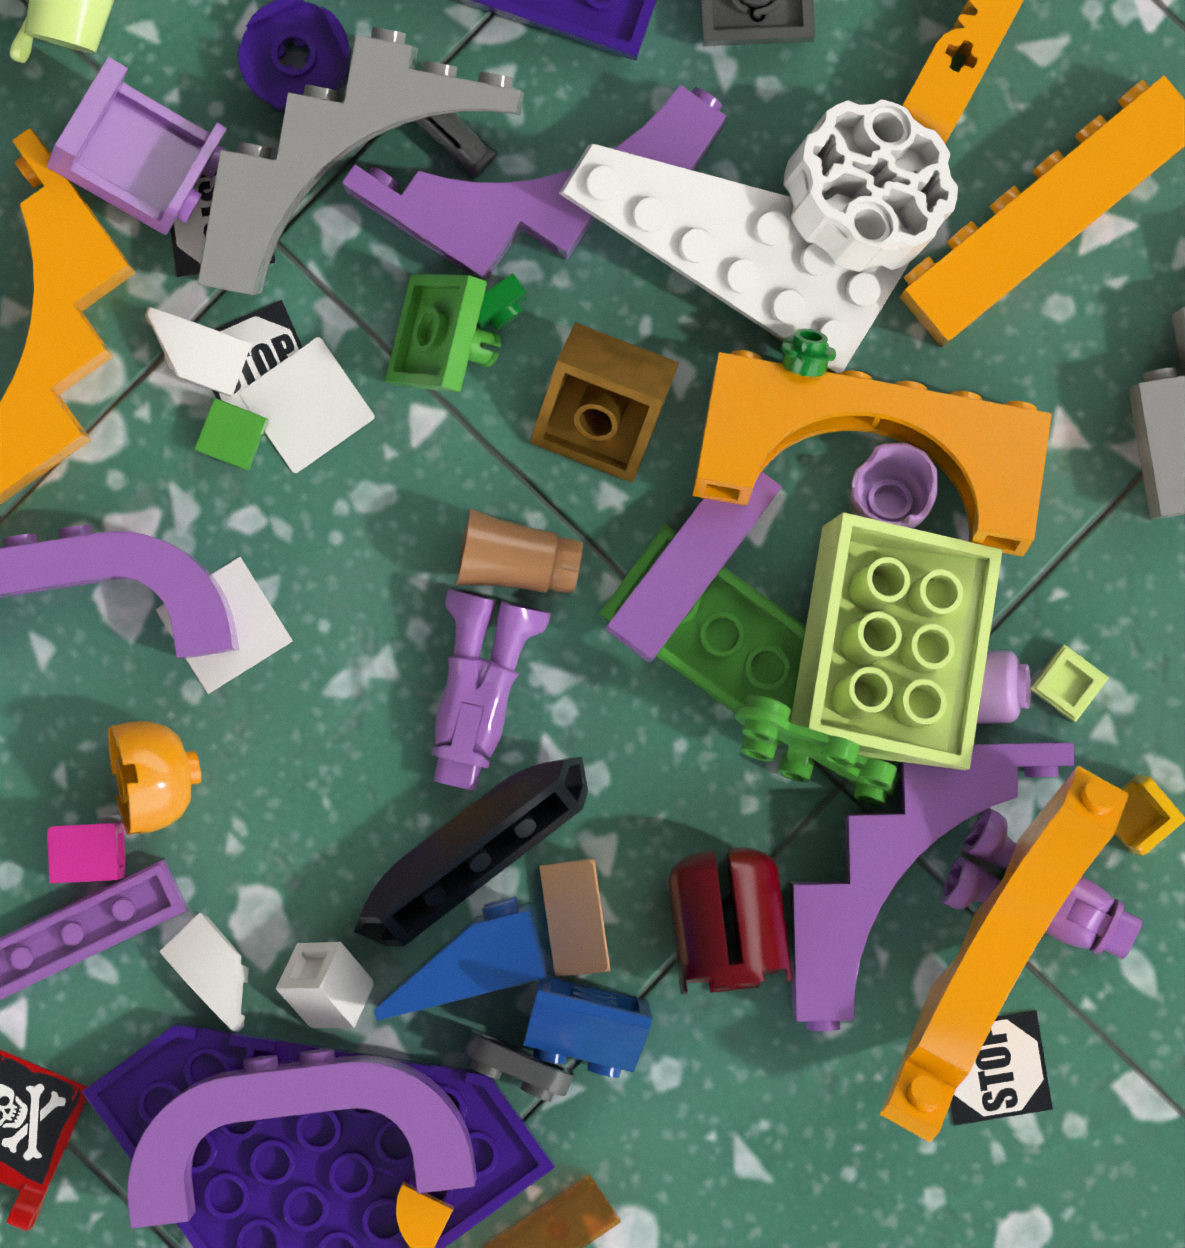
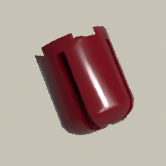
(756, 918)

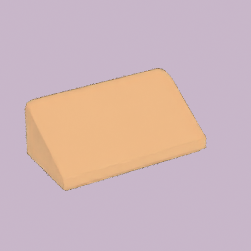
(574, 917)

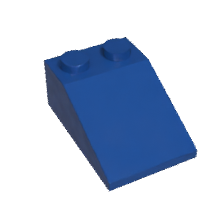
(481, 958)
(587, 1026)

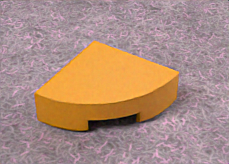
(421, 1217)

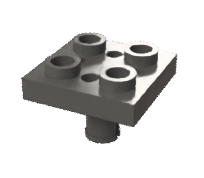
(730, 24)

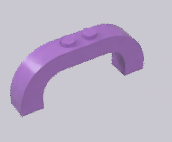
(192, 596)
(162, 1164)

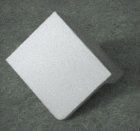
(325, 985)

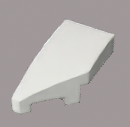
(199, 351)
(210, 968)

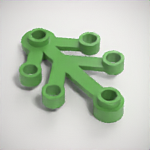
(768, 719)

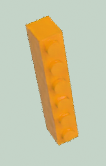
(1049, 212)

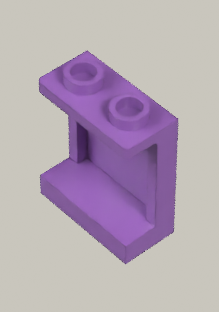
(135, 151)

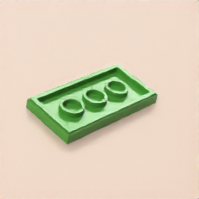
(729, 640)

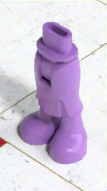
(477, 687)
(1085, 920)

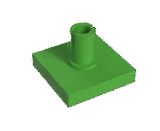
(440, 333)

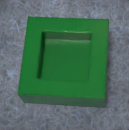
(502, 303)

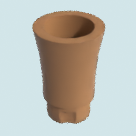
(516, 556)

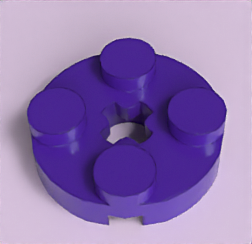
(305, 25)

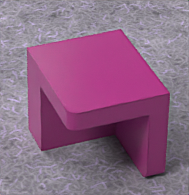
(86, 852)

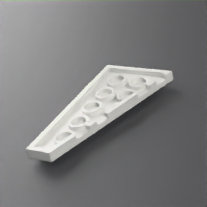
(732, 245)

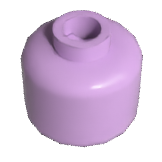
(1004, 688)

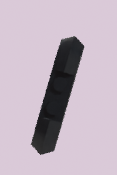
(472, 850)

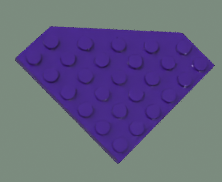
(317, 1174)

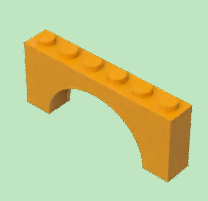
(982, 446)

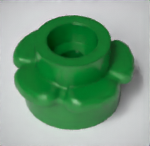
(807, 353)

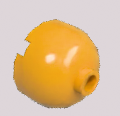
(151, 775)

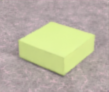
(1068, 683)

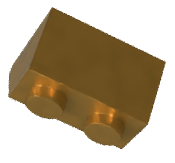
(603, 402)

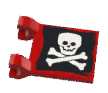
(35, 1128)

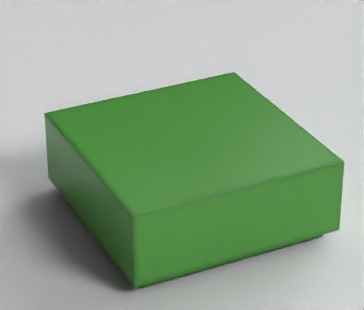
(231, 434)

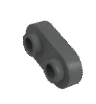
(493, 1056)

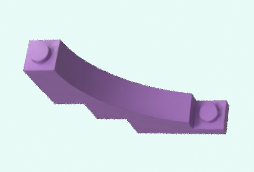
(479, 221)
(835, 917)

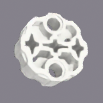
(885, 188)

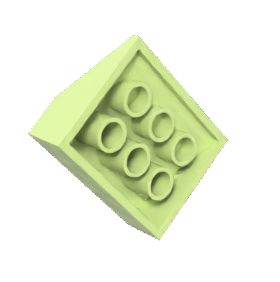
(897, 641)

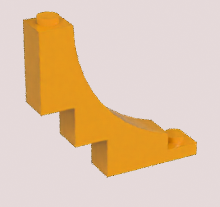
(71, 271)
(997, 947)

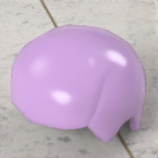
(895, 485)

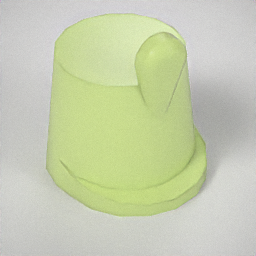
(62, 23)

